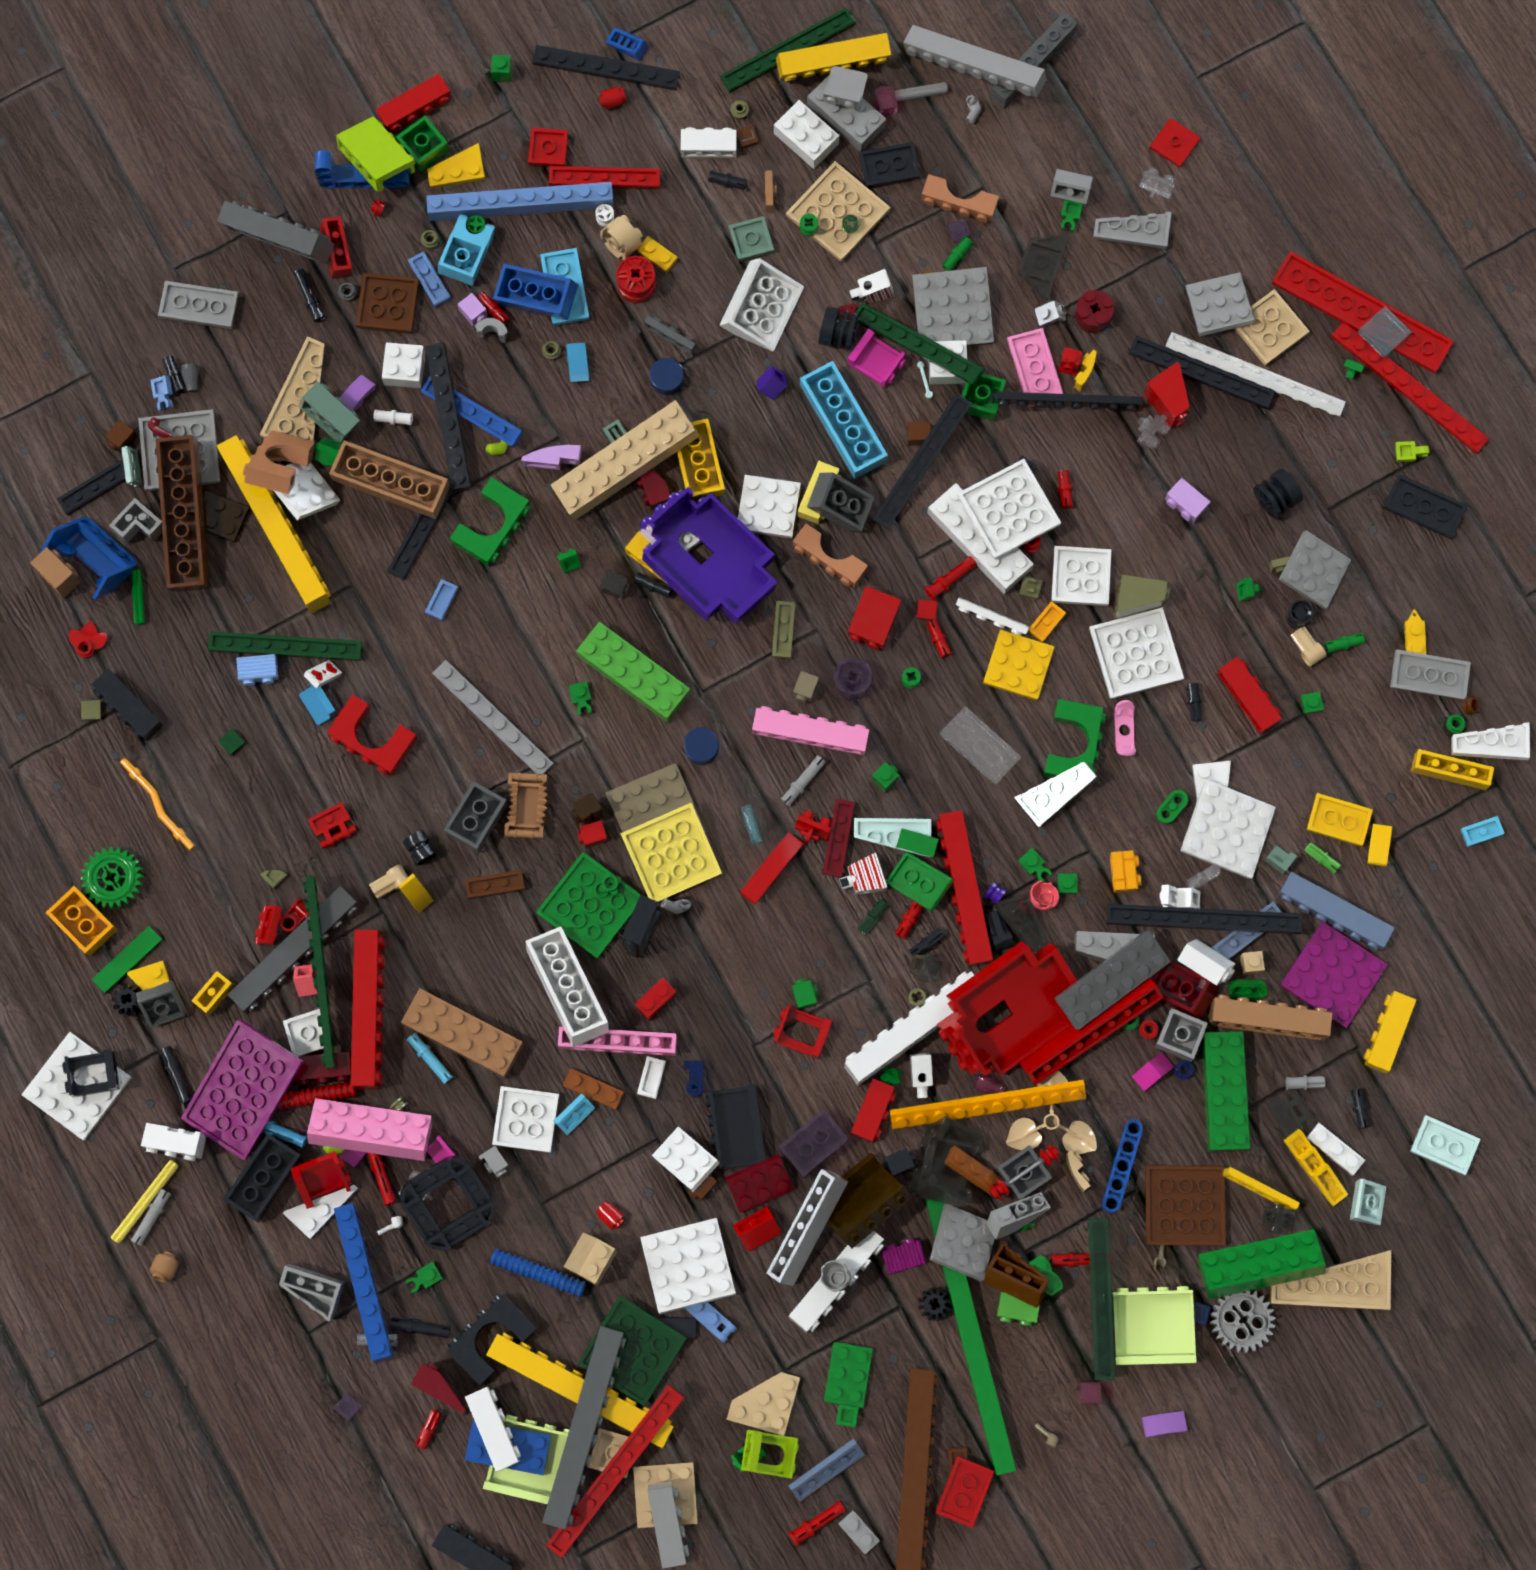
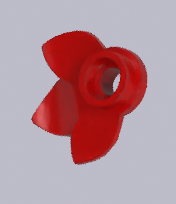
(87, 637)

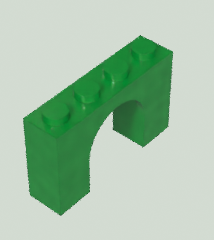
(487, 548)
(1086, 718)

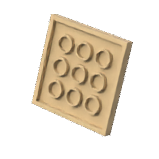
(830, 200)

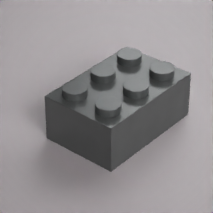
(840, 501)
(475, 817)

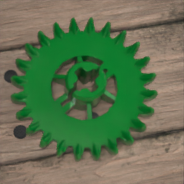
(121, 893)

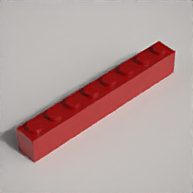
(965, 889)
(1073, 1042)

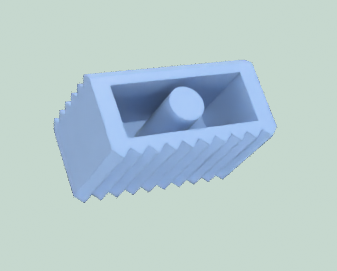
(257, 669)

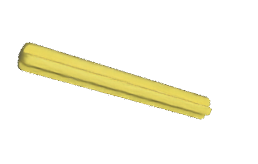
(144, 1201)

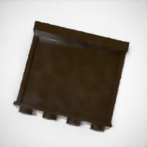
(866, 1201)

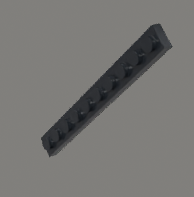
(1204, 919)

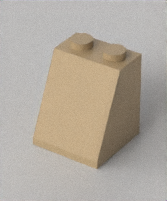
(590, 1258)

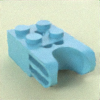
(465, 246)

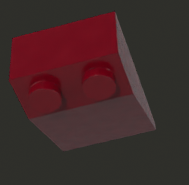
(1185, 989)
(436, 1385)

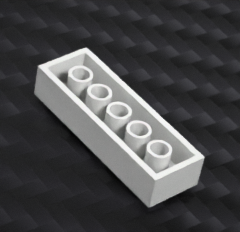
(956, 523)
(567, 986)
(819, 1298)

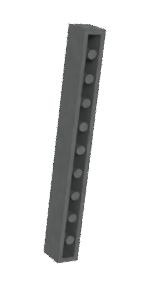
(583, 1427)

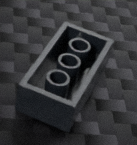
(263, 1178)

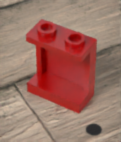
(320, 1177)

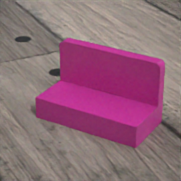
(439, 1150)

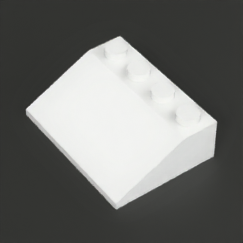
(761, 304)

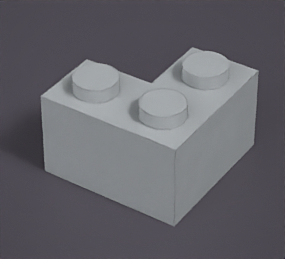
(136, 518)

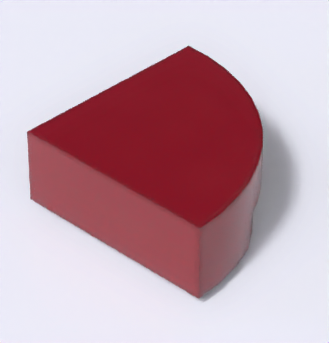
(850, 307)

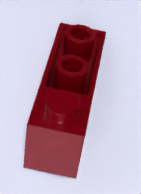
(654, 488)

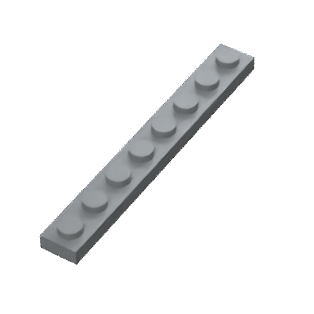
(492, 718)

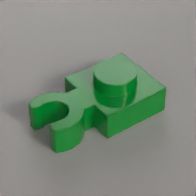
(1070, 212)
(580, 695)
(1033, 863)
(427, 1276)

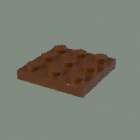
(387, 303)

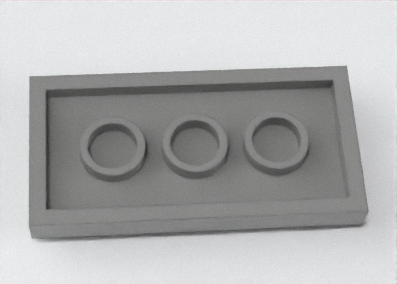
(198, 304)
(1430, 674)

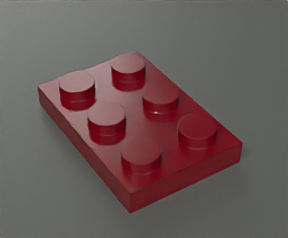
(759, 1183)

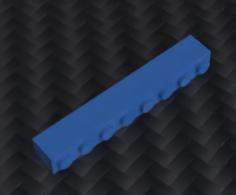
(363, 1283)

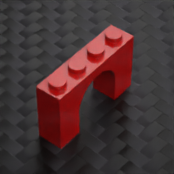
(386, 757)

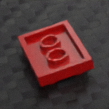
(964, 1491)

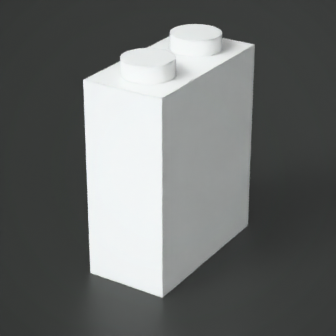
(1207, 962)

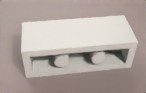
(708, 142)

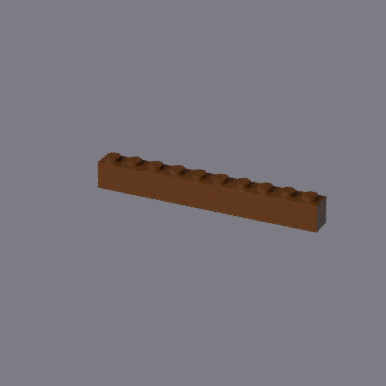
(915, 1470)

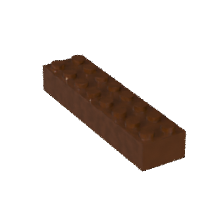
(182, 513)

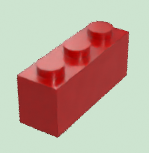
(339, 259)
(873, 1111)

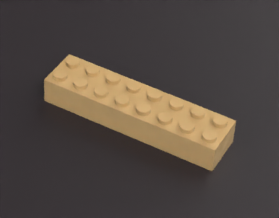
(625, 460)

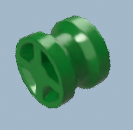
(475, 222)
(811, 228)
(909, 681)

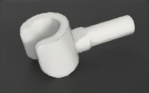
(397, 1222)

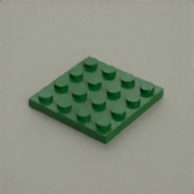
(586, 912)

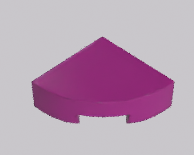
(353, 1157)

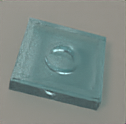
(1384, 332)

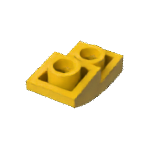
(1087, 366)
(1379, 845)

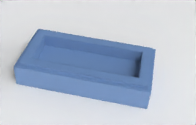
(441, 600)

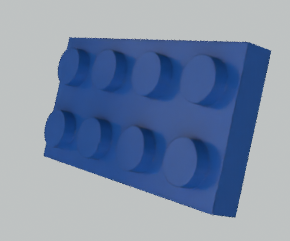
(532, 1447)

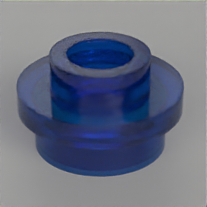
(1183, 1063)

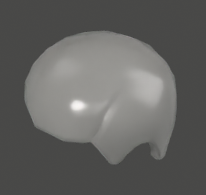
(835, 1275)

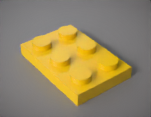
(1339, 819)

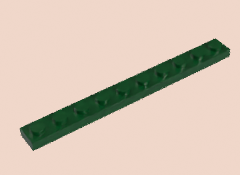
(320, 980)

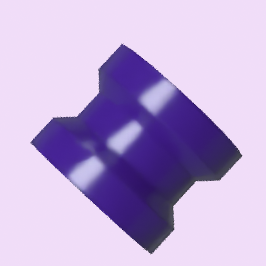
(995, 893)

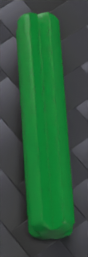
(137, 595)

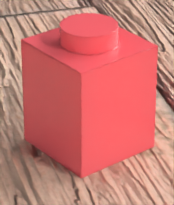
(303, 980)

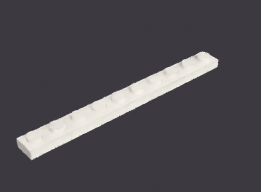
(1256, 374)

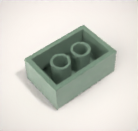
(329, 412)

